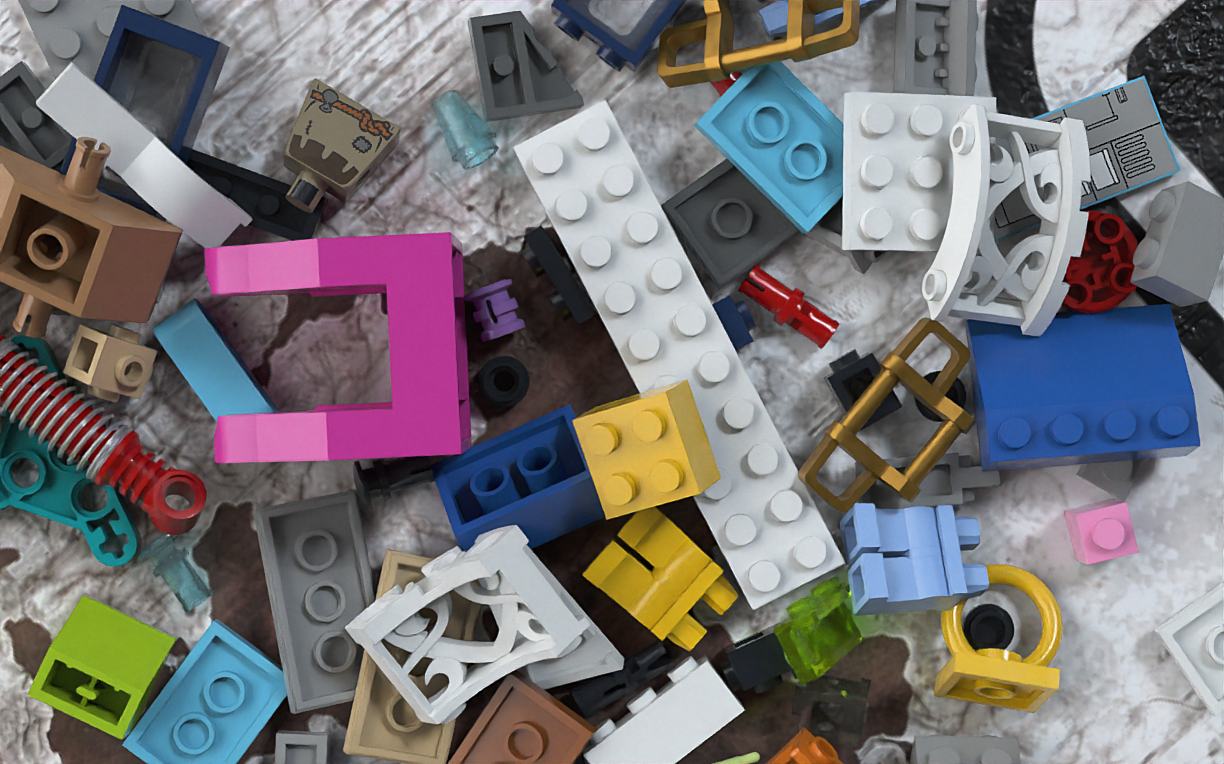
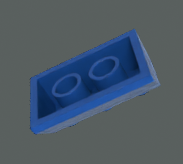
(520, 479)

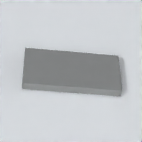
(316, 587)

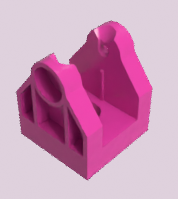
(425, 345)

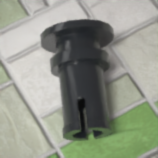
(390, 477)

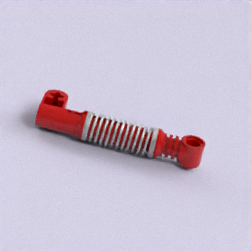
(89, 437)

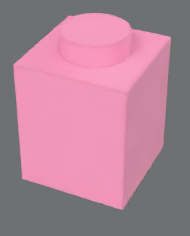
(1101, 531)

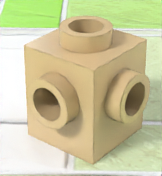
(110, 362)

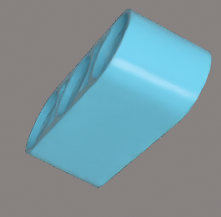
(211, 363)

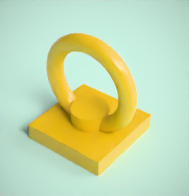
(1000, 675)

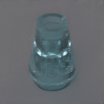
(464, 131)

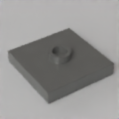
(727, 223)

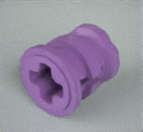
(495, 310)

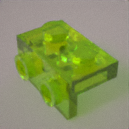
(818, 630)

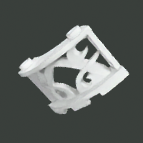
(1035, 286)
(502, 564)

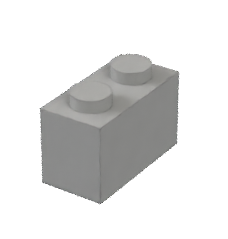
(1181, 245)

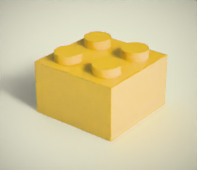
(647, 449)

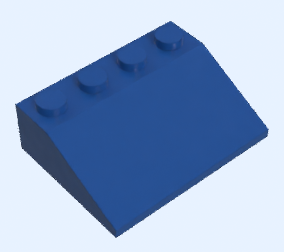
(1082, 390)

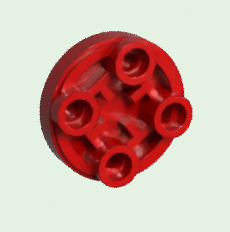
(1104, 268)

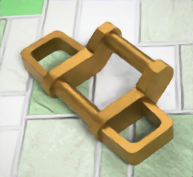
(719, 35)
(932, 396)

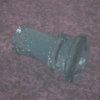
(176, 570)

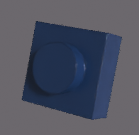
(735, 320)

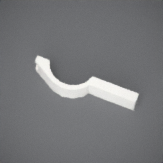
(142, 159)

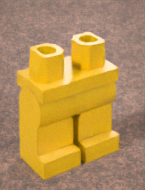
(669, 590)

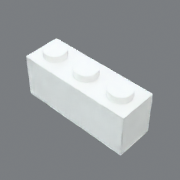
(667, 722)

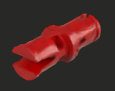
(789, 307)

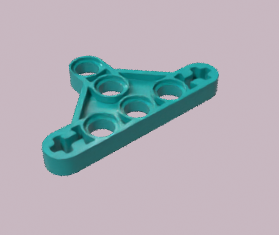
(59, 485)

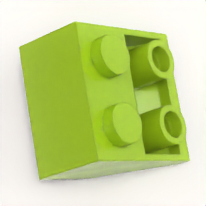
(102, 667)

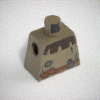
(335, 146)

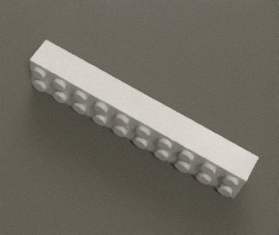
(672, 335)

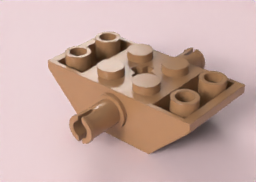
(77, 244)

